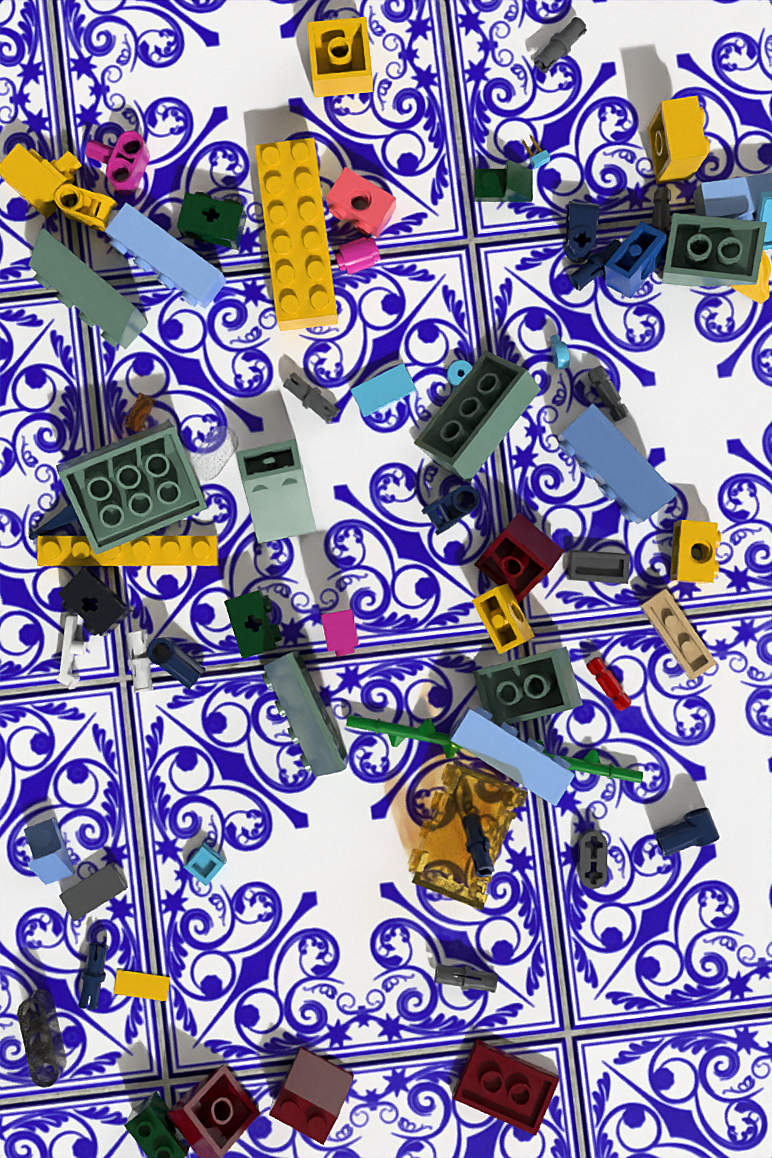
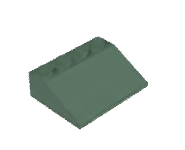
(132, 487)
(306, 714)

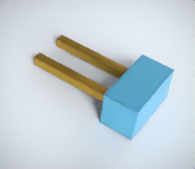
(540, 158)

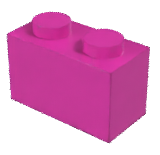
(340, 632)

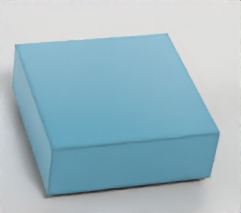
(205, 864)

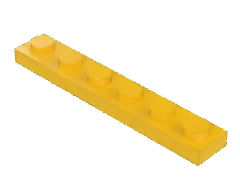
(137, 552)

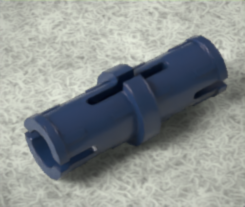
(594, 267)
(477, 845)
(93, 976)

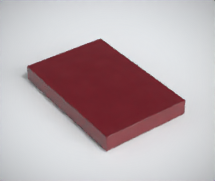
(505, 1087)

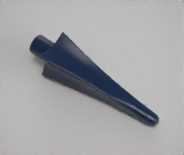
(63, 518)

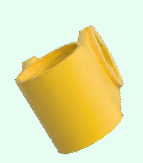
(90, 209)

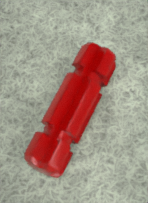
(608, 683)

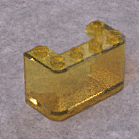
(442, 857)

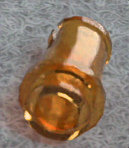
(139, 413)

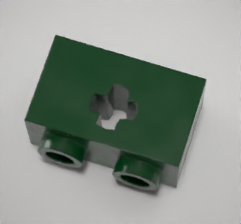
(224, 231)
(239, 613)
(155, 1130)

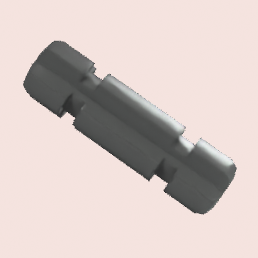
(661, 211)
(608, 393)

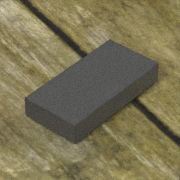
(598, 567)
(93, 891)

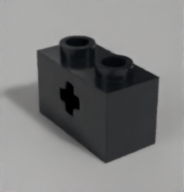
(110, 609)

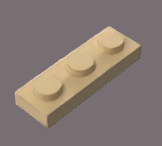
(678, 634)

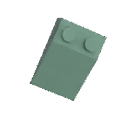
(713, 251)
(528, 687)

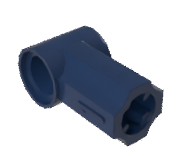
(178, 663)
(694, 829)

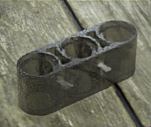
(36, 1050)

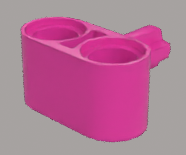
(120, 161)

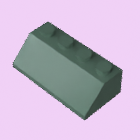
(86, 291)
(478, 415)

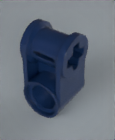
(581, 227)
(450, 509)

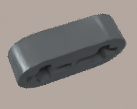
(600, 858)

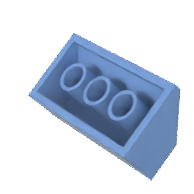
(615, 466)

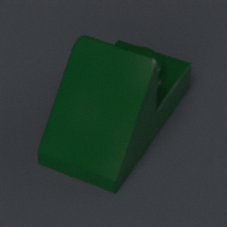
(504, 185)

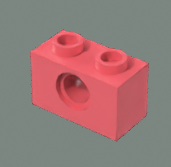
(353, 188)

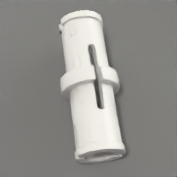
(139, 661)

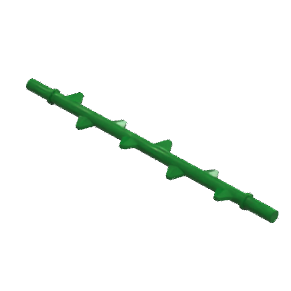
(426, 732)

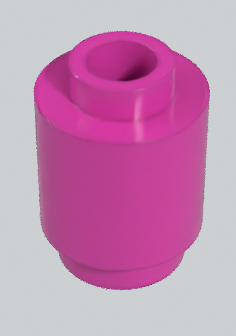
(357, 255)

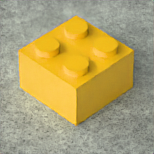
(340, 57)
(677, 139)

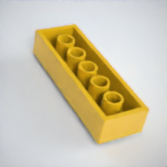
(296, 234)

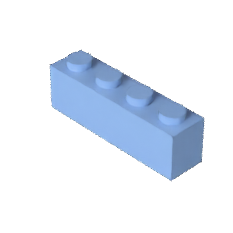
(732, 197)
(165, 256)
(512, 755)

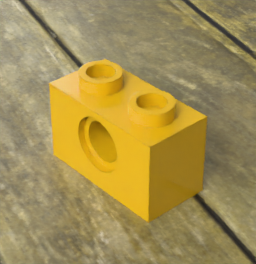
(683, 565)
(503, 618)

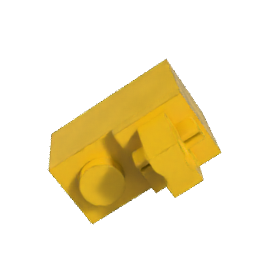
(36, 177)

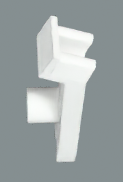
(70, 647)

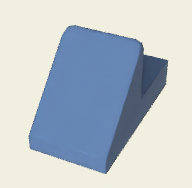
(49, 852)

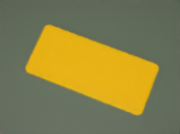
(141, 985)

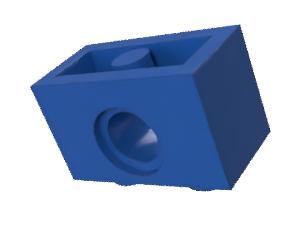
(635, 259)

